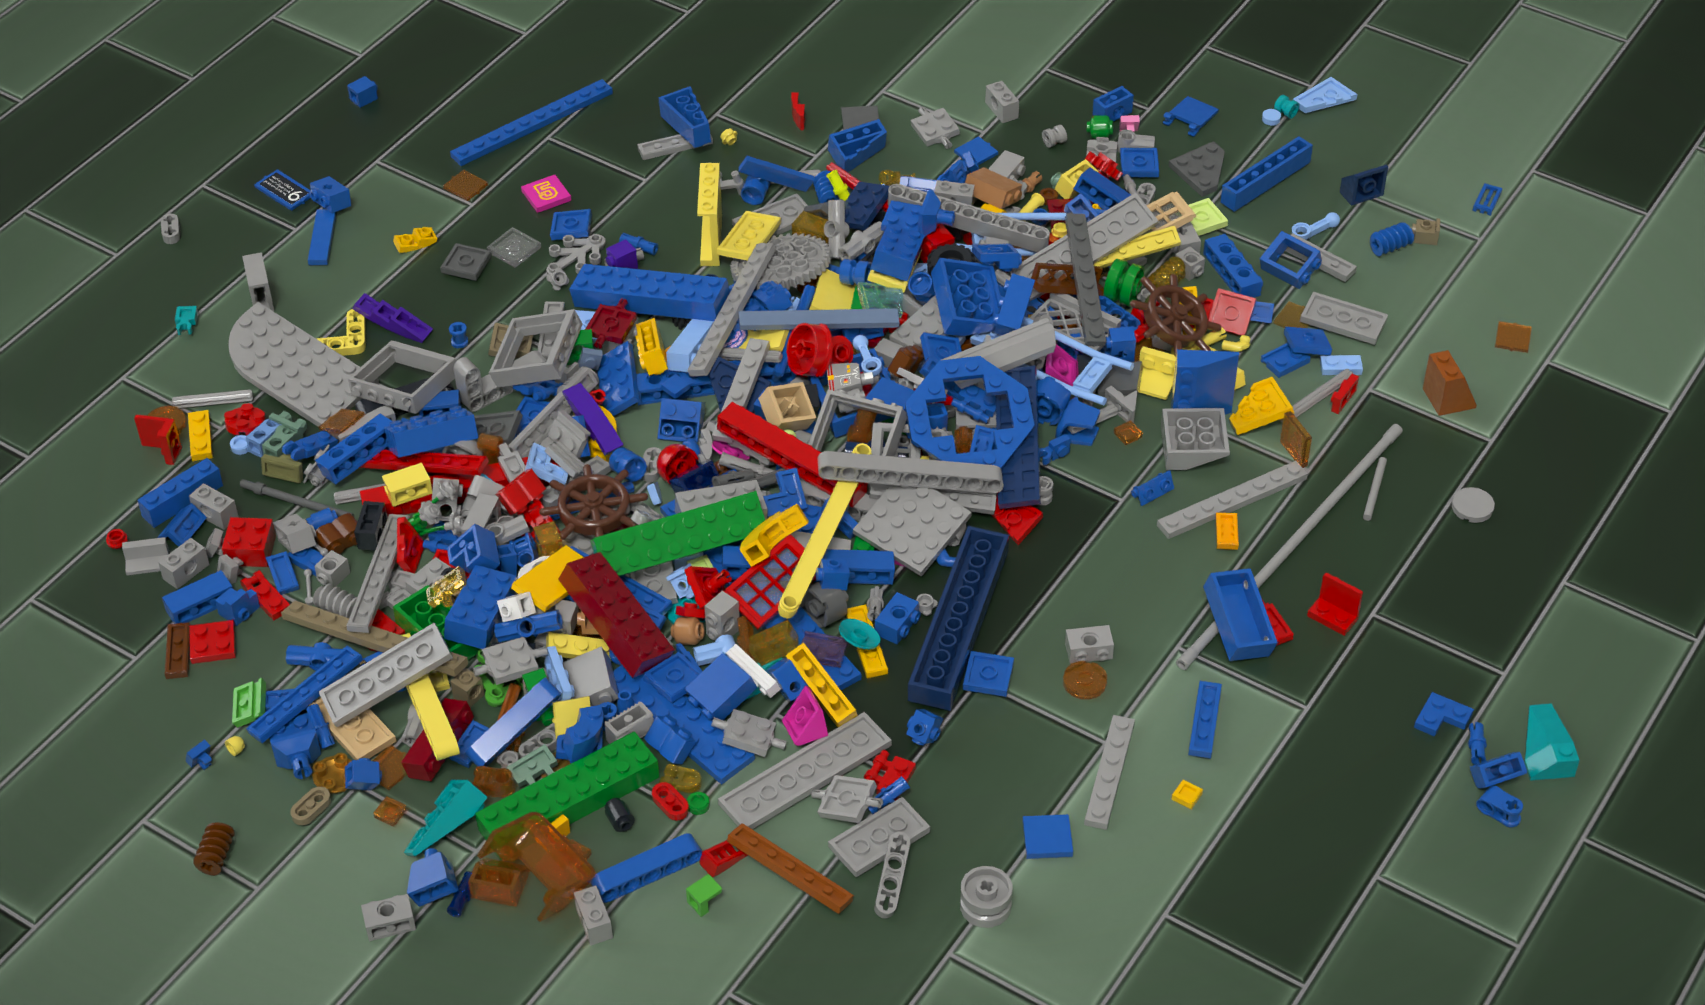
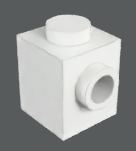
(516, 606)

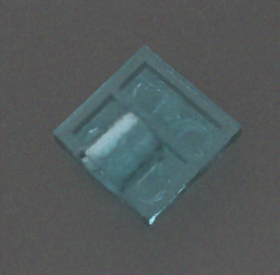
(880, 297)

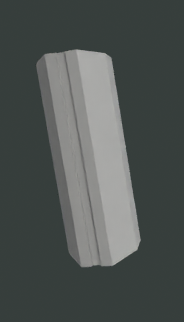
(1012, 348)

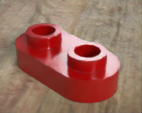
(672, 801)

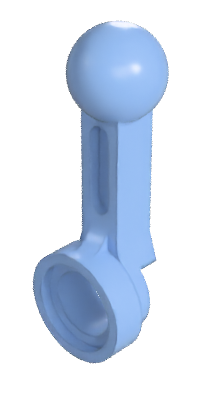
(1331, 220)
(861, 343)

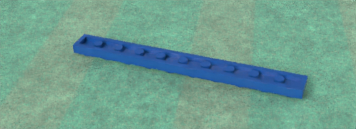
(531, 122)

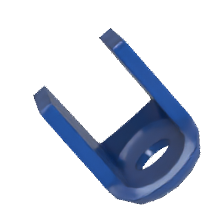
(1079, 415)

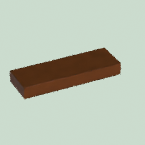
(177, 650)

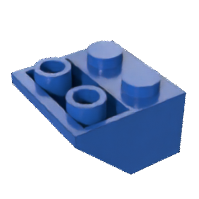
(680, 419)

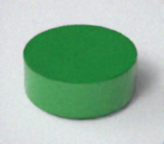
(698, 803)

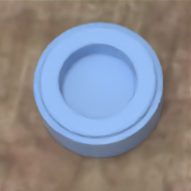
(1271, 117)
(239, 445)

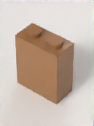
(994, 188)

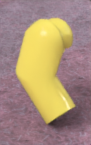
(1237, 346)

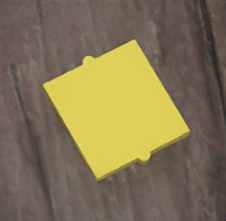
(567, 713)

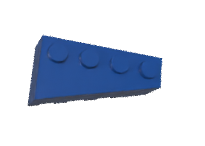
(685, 116)

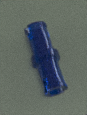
(460, 897)

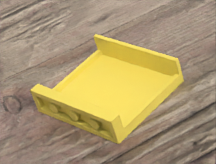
(711, 209)

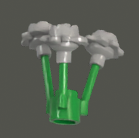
(430, 512)

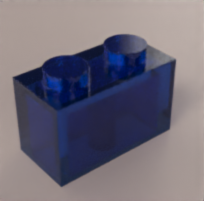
(695, 477)

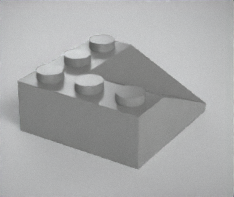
(1193, 437)

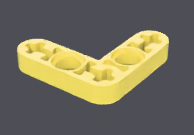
(348, 342)

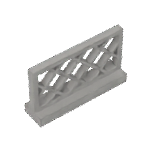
(1068, 305)

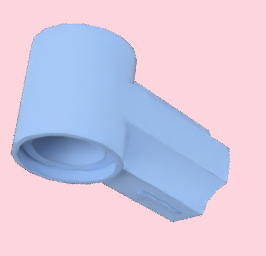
(708, 653)

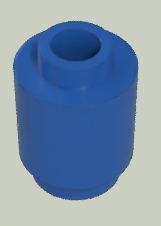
(321, 517)

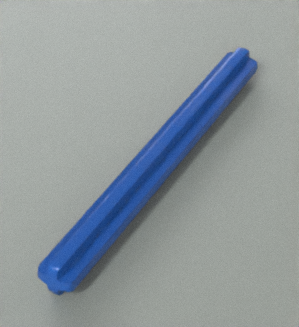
(804, 304)

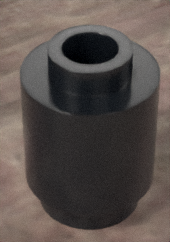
(619, 815)

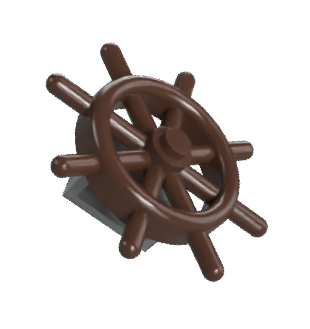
(1169, 319)
(598, 512)

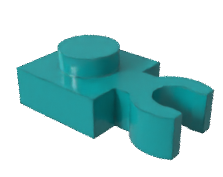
(185, 318)

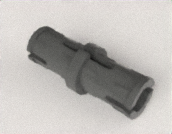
(733, 477)

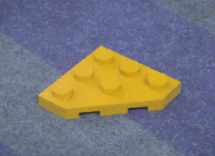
(1262, 406)

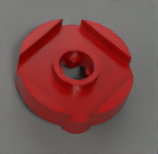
(243, 419)

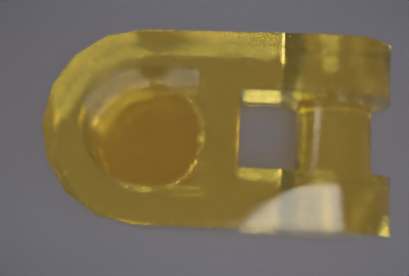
(688, 779)

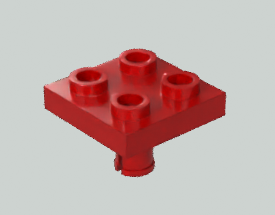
(706, 583)

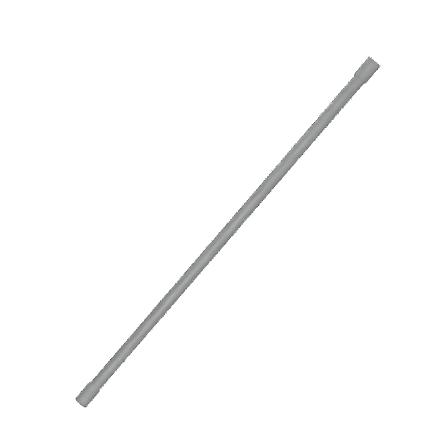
(1388, 438)

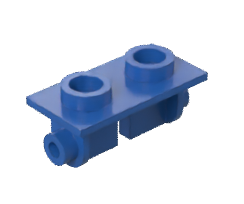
(1153, 488)

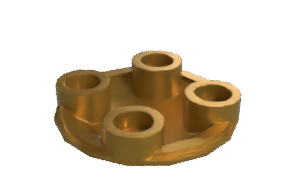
(331, 772)

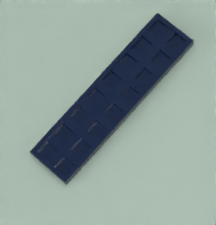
(1022, 469)

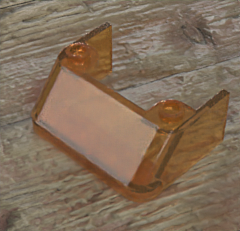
(545, 855)

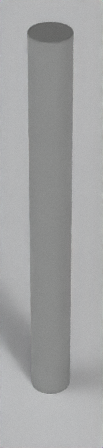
(1374, 489)

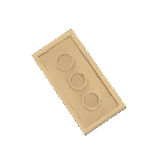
(361, 735)

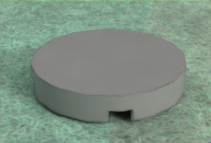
(1473, 504)

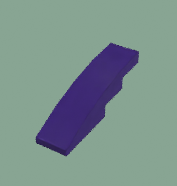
(390, 318)
(595, 420)

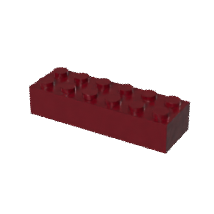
(615, 614)

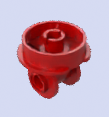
(814, 349)

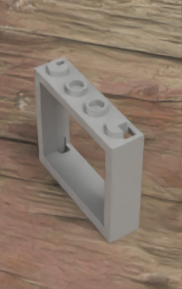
(565, 322)
(439, 364)
(858, 401)

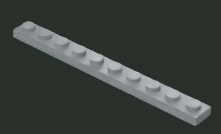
(730, 310)

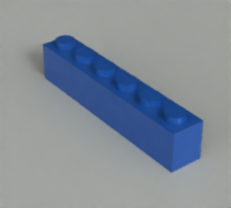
(1266, 173)

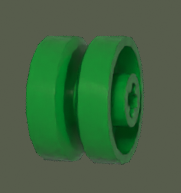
(1123, 282)

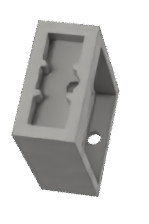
(483, 512)

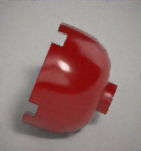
(675, 460)

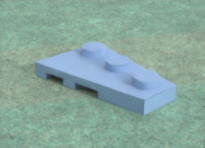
(1325, 95)
(557, 674)

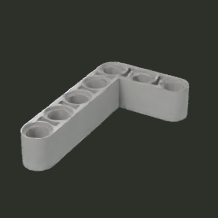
(481, 392)

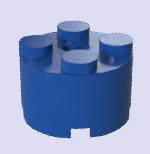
(1051, 400)

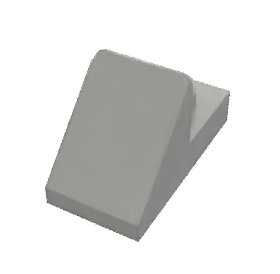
(1126, 405)

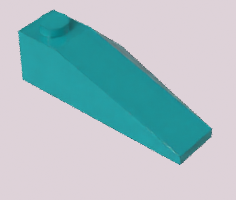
(1548, 745)
(454, 806)

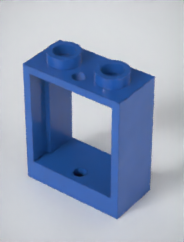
(1276, 249)

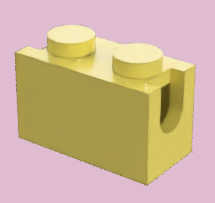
(407, 484)

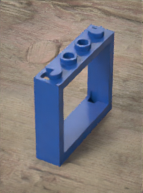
(841, 425)

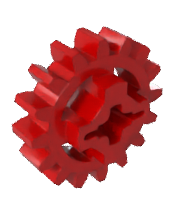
(1104, 165)

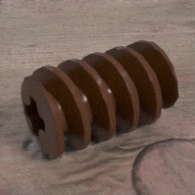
(213, 848)

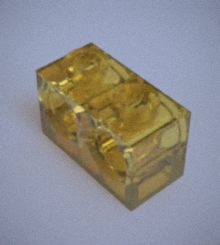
(773, 643)

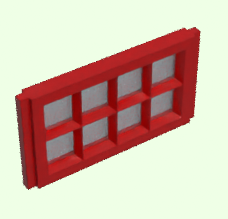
(765, 582)

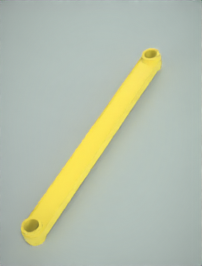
(818, 543)

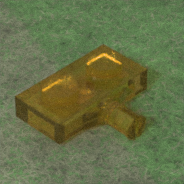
(445, 587)

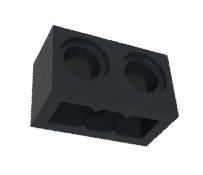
(370, 525)

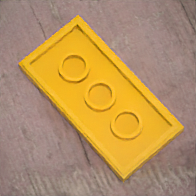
(543, 579)

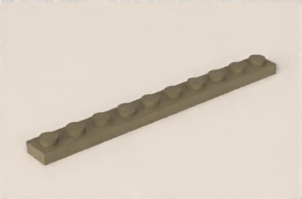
(376, 638)

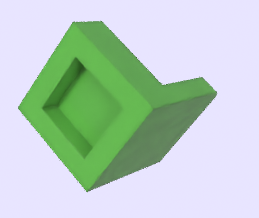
(701, 892)

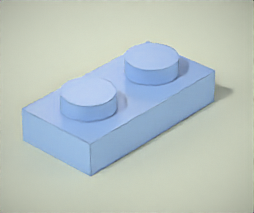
(1335, 364)

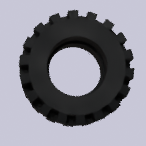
(949, 252)

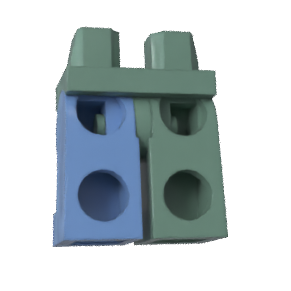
(274, 433)

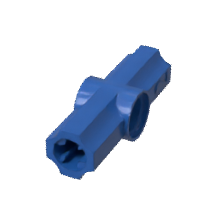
(540, 624)
(310, 656)

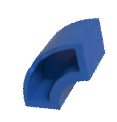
(585, 734)

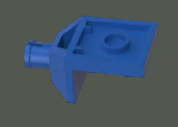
(917, 217)
(296, 745)

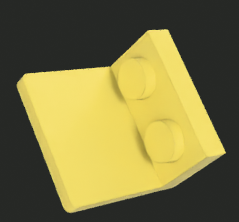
(1157, 372)

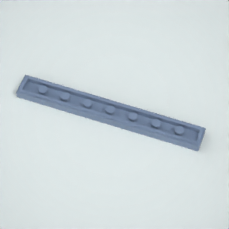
(832, 318)

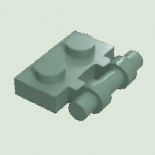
(532, 766)

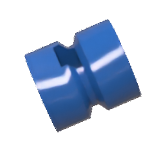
(754, 190)
(854, 272)
(921, 287)
(626, 459)

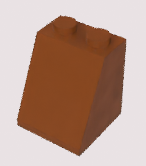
(1446, 385)

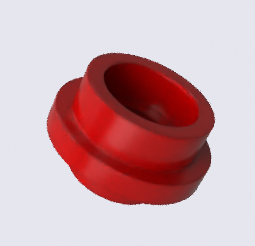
(116, 538)

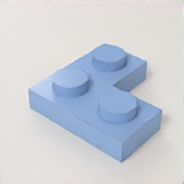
(541, 465)

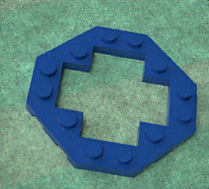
(995, 383)

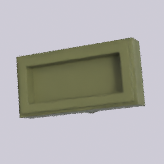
(282, 468)

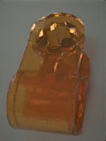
(494, 781)

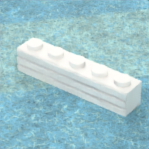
(759, 675)

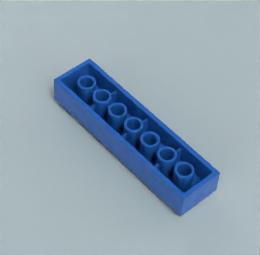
(650, 291)

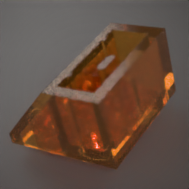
(498, 881)

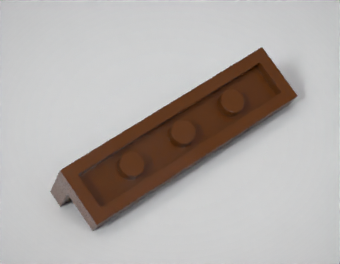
(1059, 285)

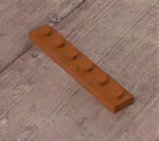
(790, 868)

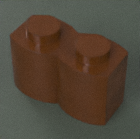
(908, 359)
(338, 534)

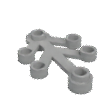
(594, 243)

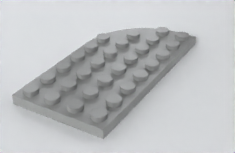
(291, 365)

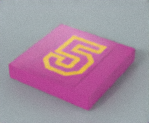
(546, 193)

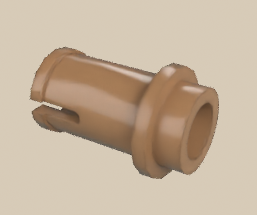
(1032, 181)

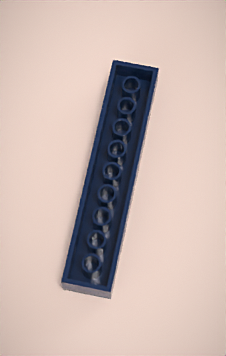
(958, 618)

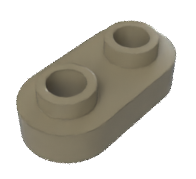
(309, 806)

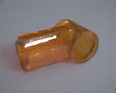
(862, 428)
(963, 439)
(489, 446)

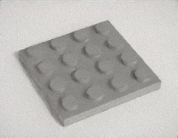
(912, 524)

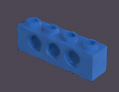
(1232, 266)
(354, 450)

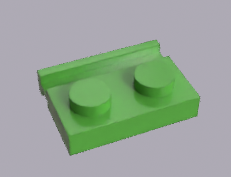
(248, 702)

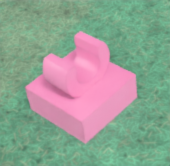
(1129, 123)

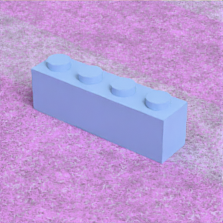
(687, 345)

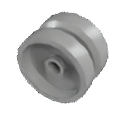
(986, 896)

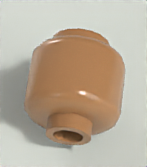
(687, 630)

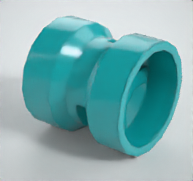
(1286, 106)

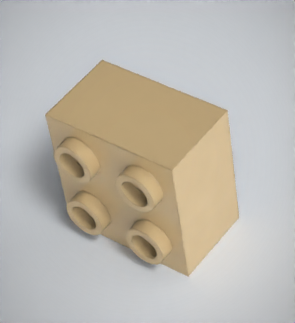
(788, 406)

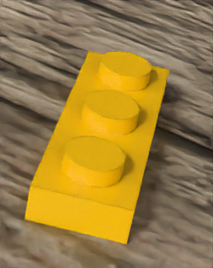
(200, 435)

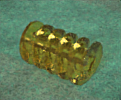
(1172, 266)

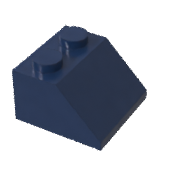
(1364, 185)

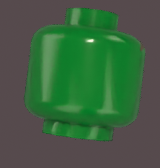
(1100, 126)

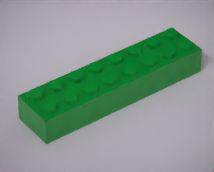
(680, 534)
(578, 787)

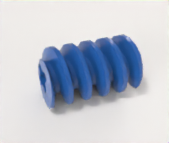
(823, 187)
(1391, 238)

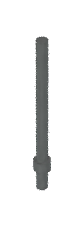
(261, 489)

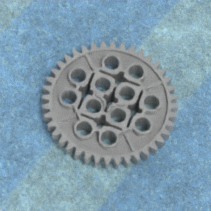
(793, 262)

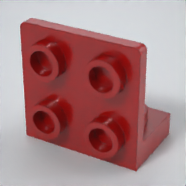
(161, 434)
(1337, 604)

